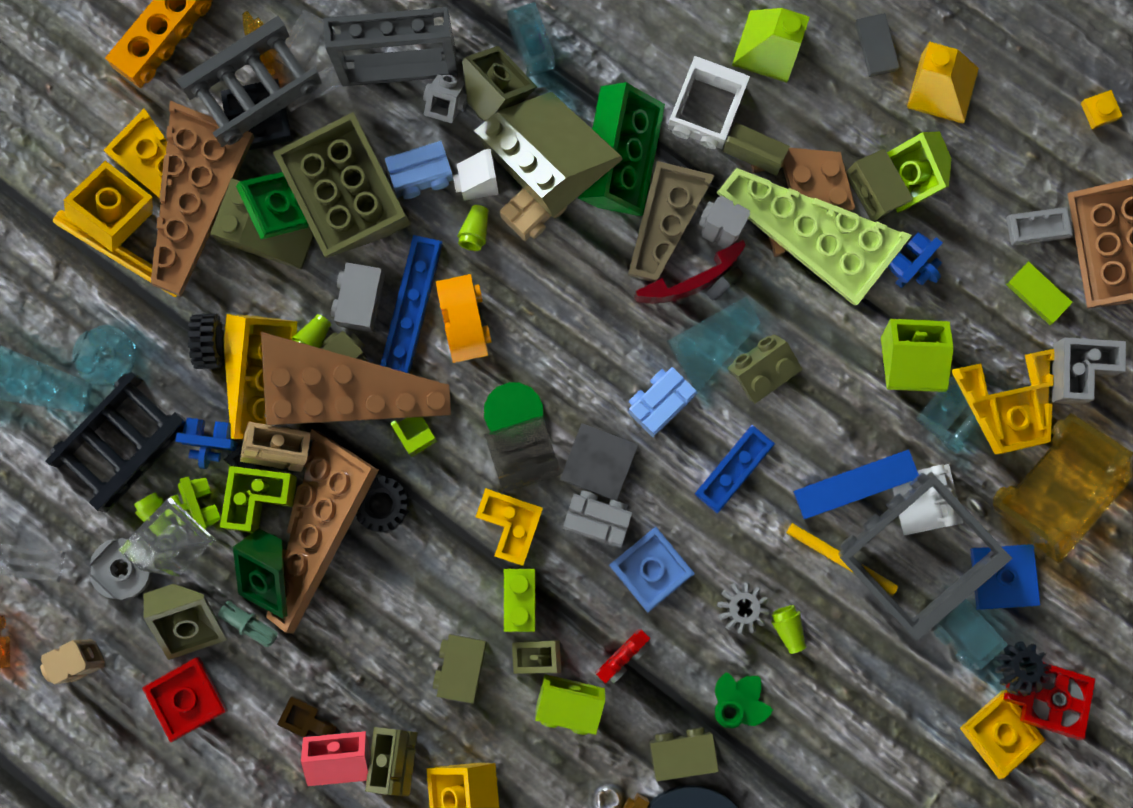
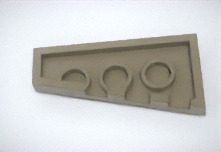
(668, 211)

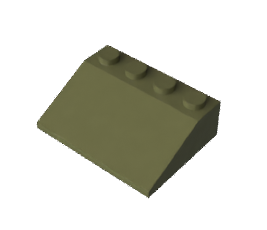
(547, 150)
(341, 187)

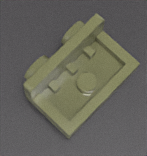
(765, 367)

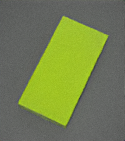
(1039, 293)

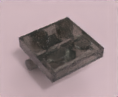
(522, 454)

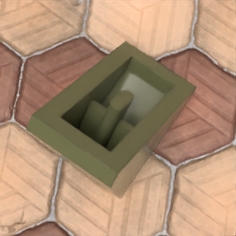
(536, 657)

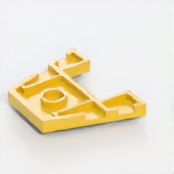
(1015, 416)

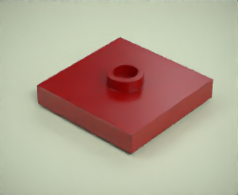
(184, 699)

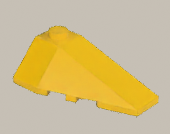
(245, 366)

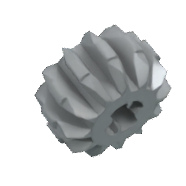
(753, 606)

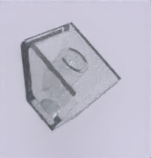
(167, 541)

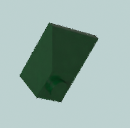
(261, 571)

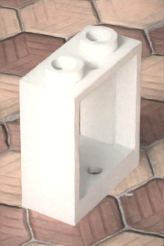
(718, 77)

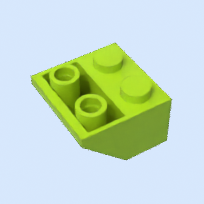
(917, 355)

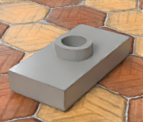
(1039, 226)

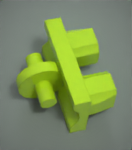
(190, 492)

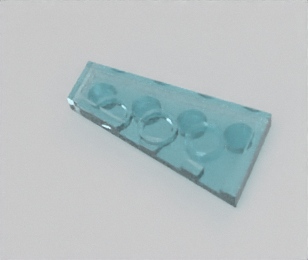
(40, 385)

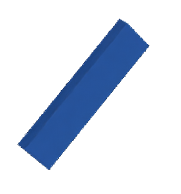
(856, 484)

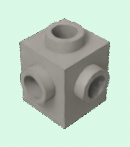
(444, 98)

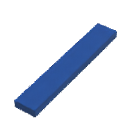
(411, 304)

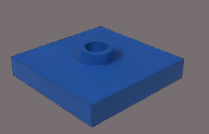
(1013, 584)

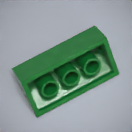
(631, 126)

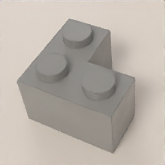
(1078, 363)

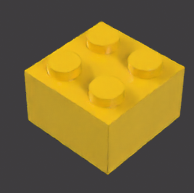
(108, 206)

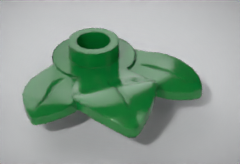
(743, 698)

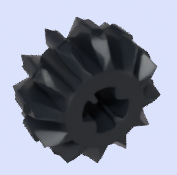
(1019, 679)

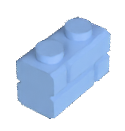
(419, 170)
(661, 402)

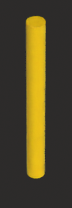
(833, 554)

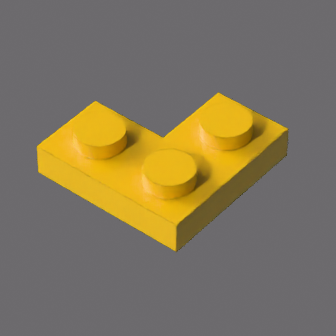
(519, 524)

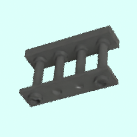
(248, 52)

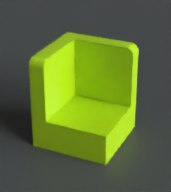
(414, 434)

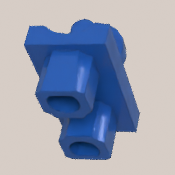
(923, 249)
(193, 436)

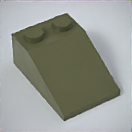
(236, 229)

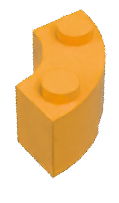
(462, 318)

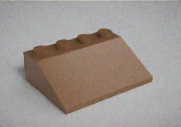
(1105, 242)

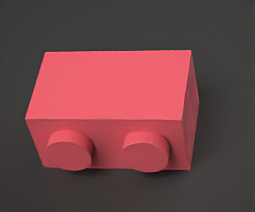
(335, 758)

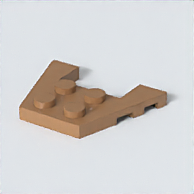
(815, 175)

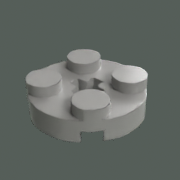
(104, 570)

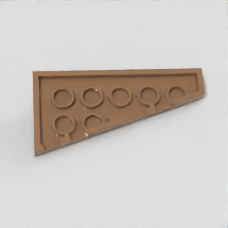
(191, 193)
(326, 386)
(319, 520)

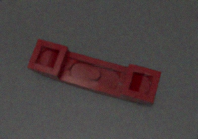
(659, 293)

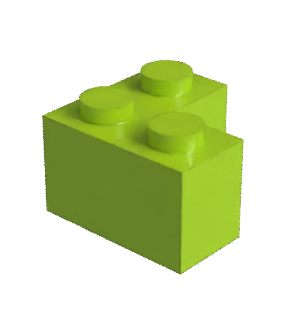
(247, 492)

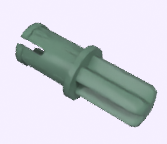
(247, 624)

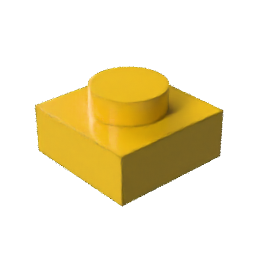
(1101, 109)

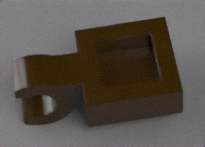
(302, 718)

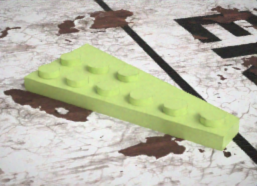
(825, 238)

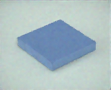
(651, 569)

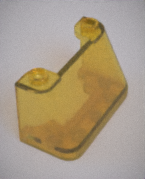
(1067, 488)

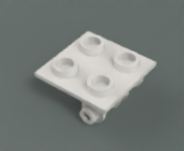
(930, 509)

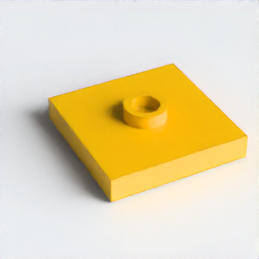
(1001, 736)

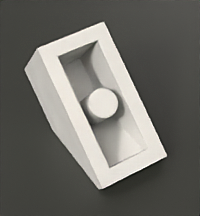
(476, 176)

